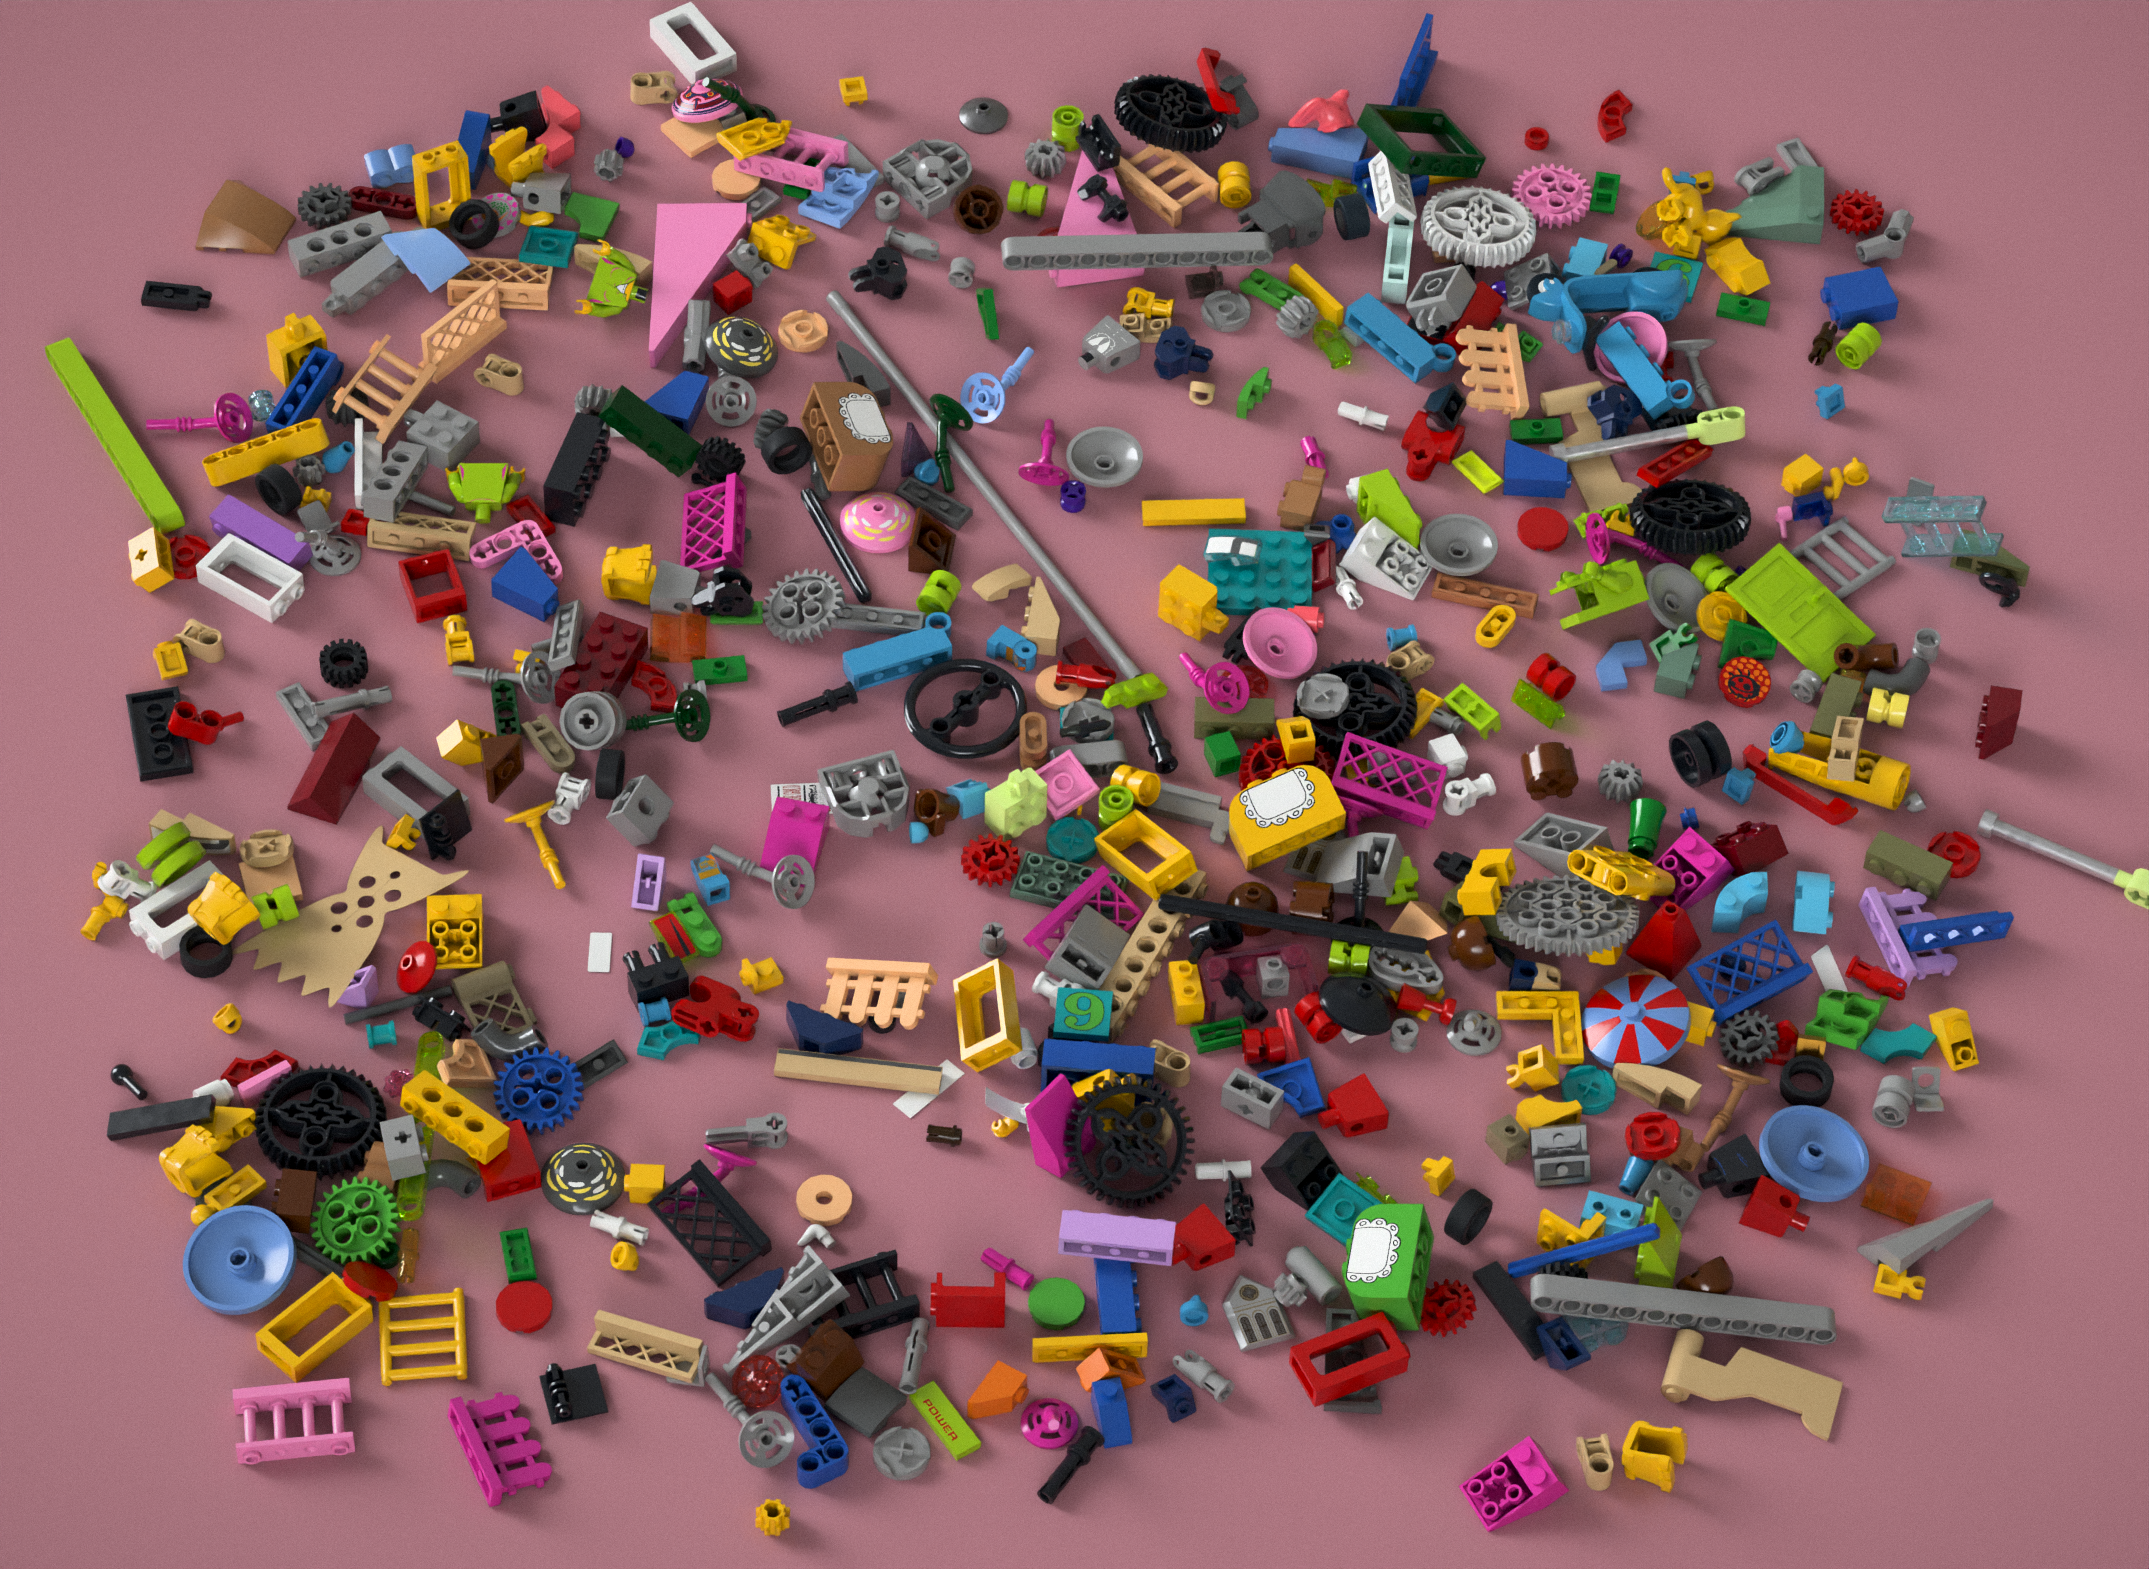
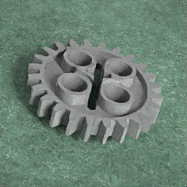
(815, 606)

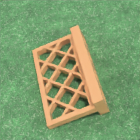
(511, 295)
(471, 337)

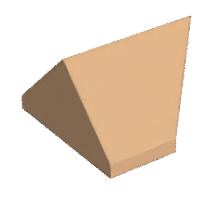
(1421, 921)

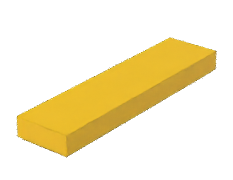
(1193, 512)
(1081, 1347)

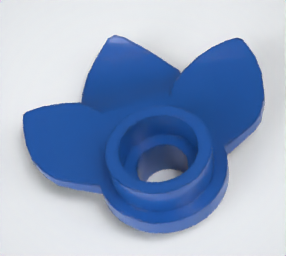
(1340, 531)

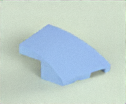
(841, 197)
(428, 255)

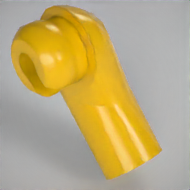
(538, 219)
(1832, 492)
(1004, 1127)

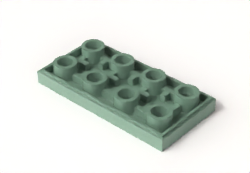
(1051, 880)

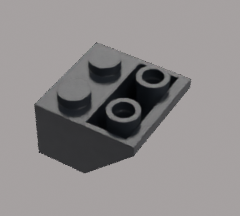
(1301, 1168)

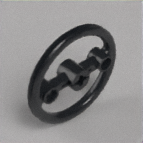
(965, 708)

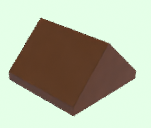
(929, 544)
(501, 763)

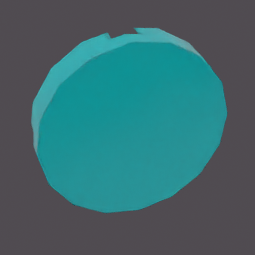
(1072, 840)
(1590, 1087)

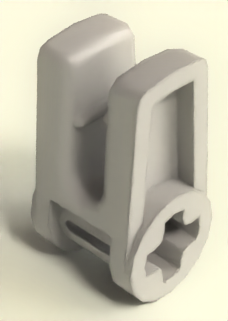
(1758, 175)

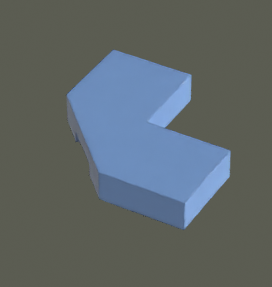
(1611, 667)

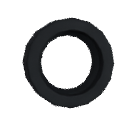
(484, 234)
(791, 461)
(278, 489)
(609, 774)
(203, 968)
(1809, 1065)
(1468, 1216)

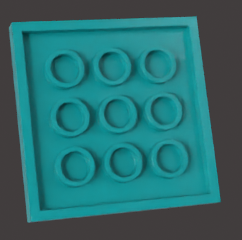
(1277, 580)

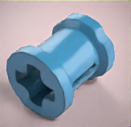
(1400, 637)
(654, 1011)

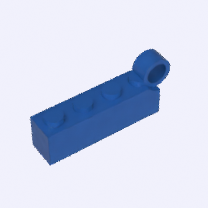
(306, 390)
(1116, 1297)

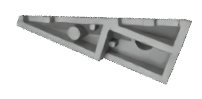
(1909, 1245)
(801, 1300)

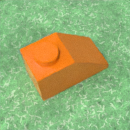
(1108, 1364)
(998, 1392)

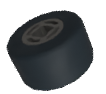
(1351, 216)

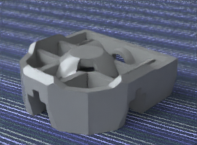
(928, 193)
(854, 802)

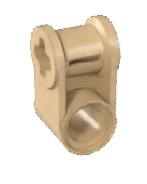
(650, 88)
(501, 375)
(201, 641)
(1410, 660)
(1171, 1064)
(1596, 1456)

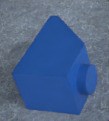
(1111, 1412)

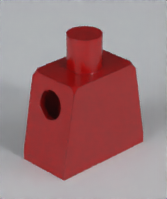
(1355, 1109)
(1773, 1209)
(1202, 1240)

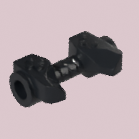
(1113, 207)
(1233, 986)

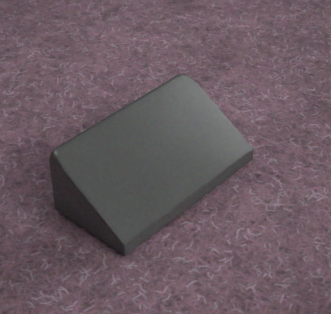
(600, 1063)

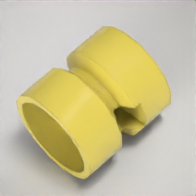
(1887, 708)

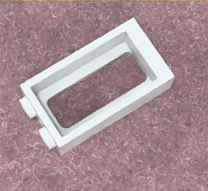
(693, 69)
(238, 552)
(167, 940)

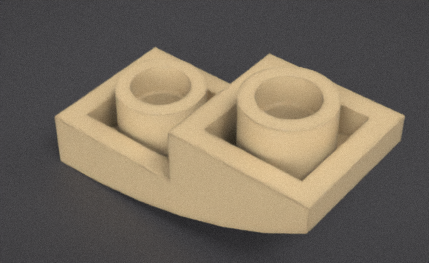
(1143, 329)
(1000, 581)

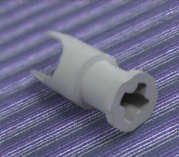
(912, 243)
(1204, 1375)

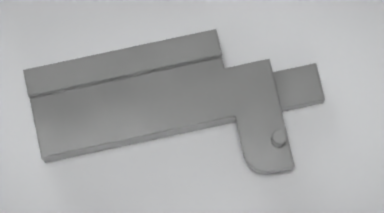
(1192, 808)

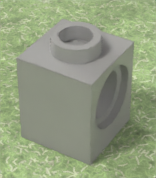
(1272, 977)

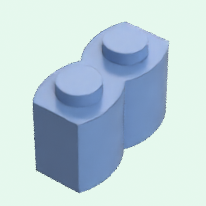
(390, 166)

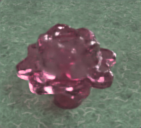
(396, 1081)

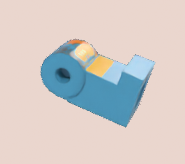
(1012, 648)
(710, 878)

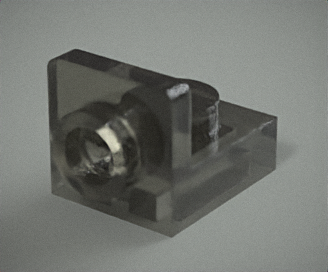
(1203, 283)

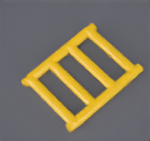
(458, 1345)

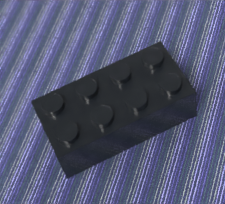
(576, 469)

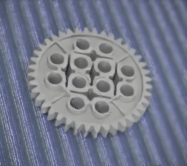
(1566, 916)

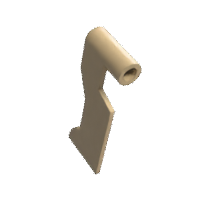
(1595, 476)
(1751, 1376)

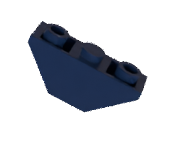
(821, 1031)
(744, 1301)

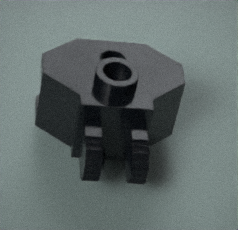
(881, 274)
(724, 595)

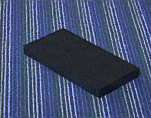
(156, 748)

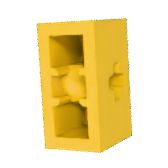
(151, 560)
(1186, 992)

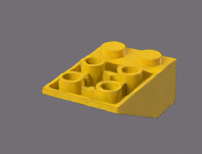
(456, 930)

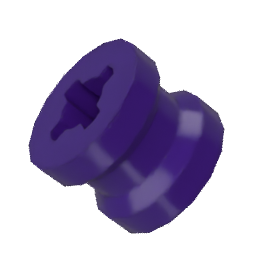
(1073, 496)

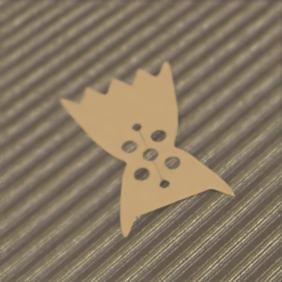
(330, 957)

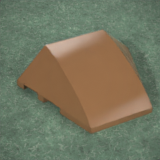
(244, 221)

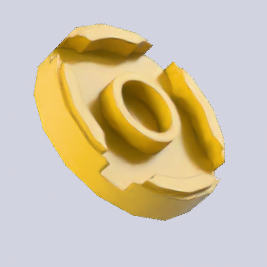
(1715, 611)

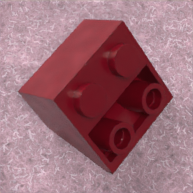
(1998, 720)
(1751, 847)

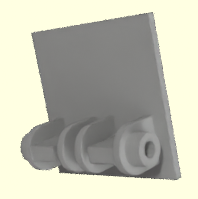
(1673, 1190)

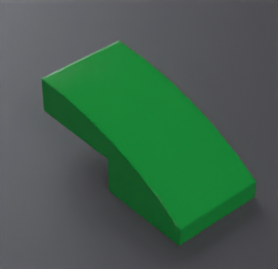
(1605, 192)

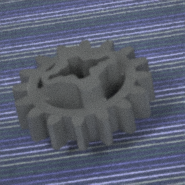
(324, 205)
(1749, 1039)

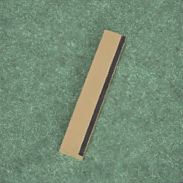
(858, 1071)

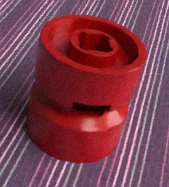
(1551, 677)
(1315, 1019)
(1272, 1041)

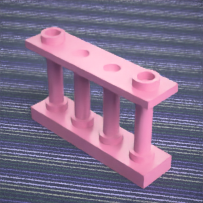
(293, 1396)

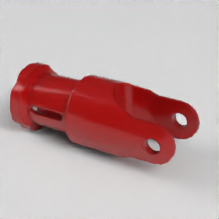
(1084, 675)
(1876, 978)

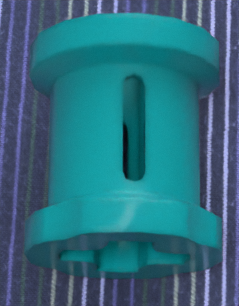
(381, 1034)

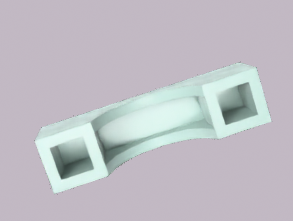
(1397, 260)

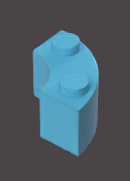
(1740, 900)
(1812, 902)

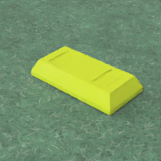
(1477, 472)

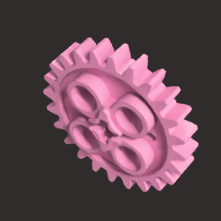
(1553, 195)

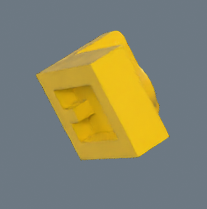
(170, 660)
(760, 975)

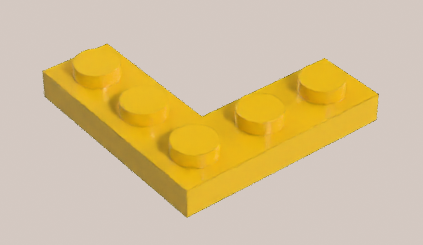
(1558, 1006)

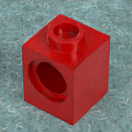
(732, 292)

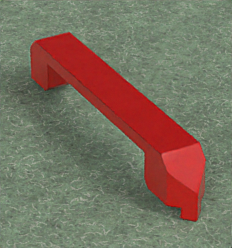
(1220, 101)
(1834, 813)

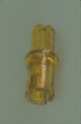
(408, 1255)

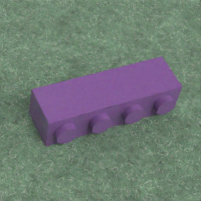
(259, 531)

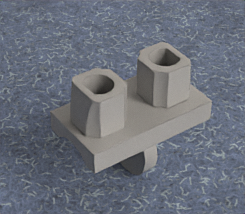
(748, 263)

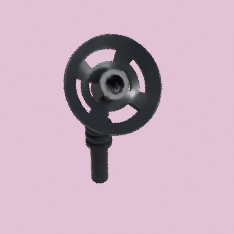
(1360, 897)

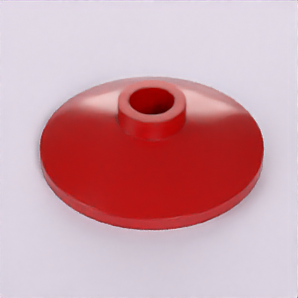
(416, 967)

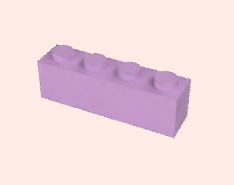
(1116, 1237)

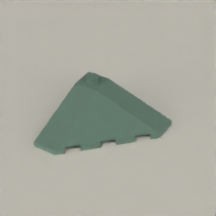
(1786, 209)

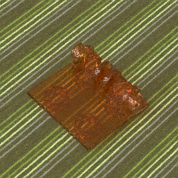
(1896, 1194)

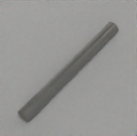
(396, 1005)

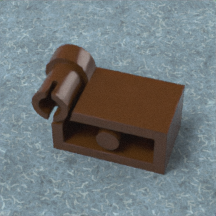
(295, 1199)

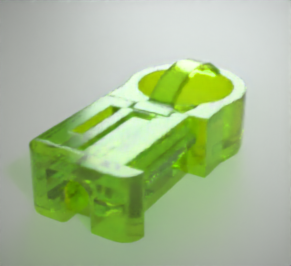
(1334, 347)

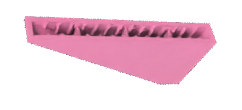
(1082, 219)
(687, 262)

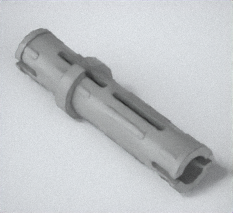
(361, 700)
(916, 1346)

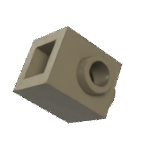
(1507, 1139)

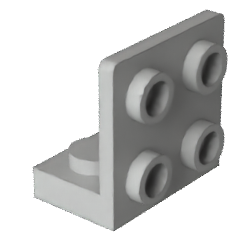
(1519, 277)

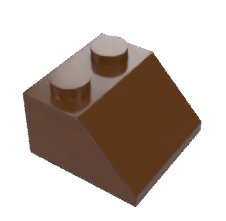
(826, 1360)

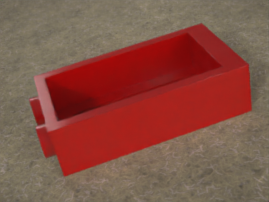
(1357, 1375)

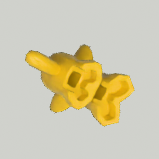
(1687, 206)

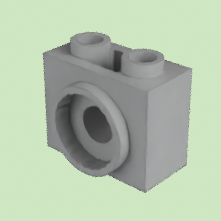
(640, 810)

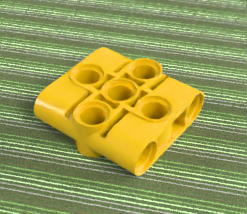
(1621, 873)

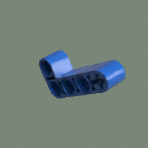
(810, 1428)

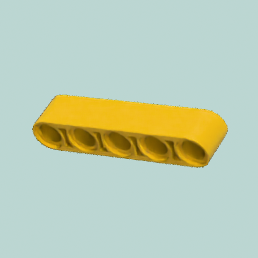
(263, 451)

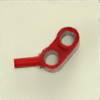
(199, 727)

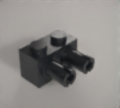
(662, 979)

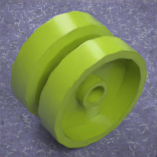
(170, 855)

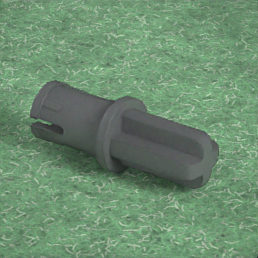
(817, 478)

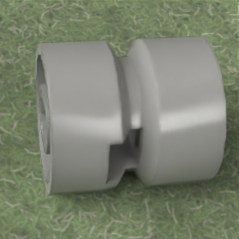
(1893, 1101)

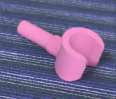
(1783, 514)

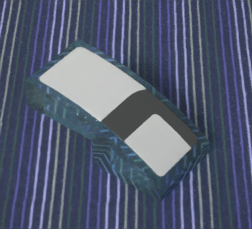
(1237, 548)

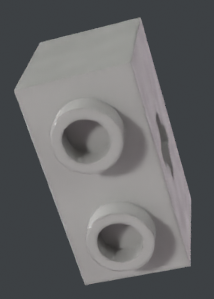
(1252, 1098)
(403, 1147)

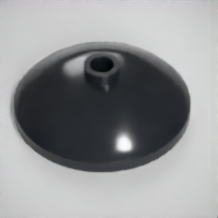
(1358, 1003)

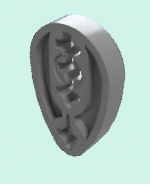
(1393, 977)

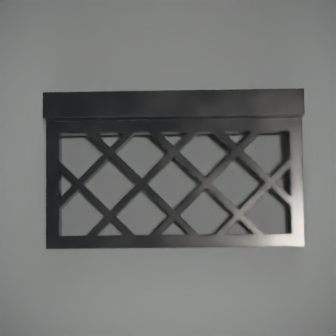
(725, 1205)

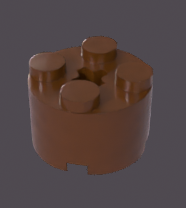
(1549, 771)
(1312, 901)

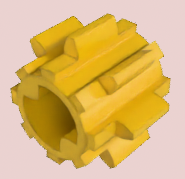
(772, 1517)

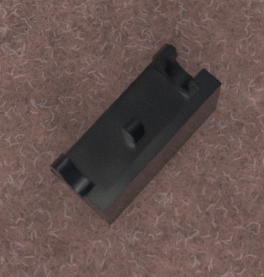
(1099, 144)

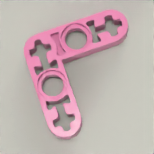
(519, 539)

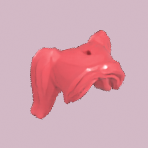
(1330, 113)

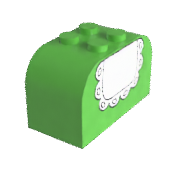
(1389, 1263)

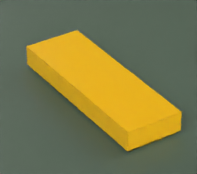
(1324, 302)

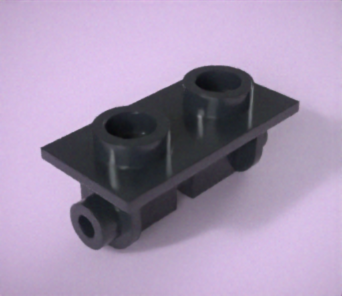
(431, 1012)

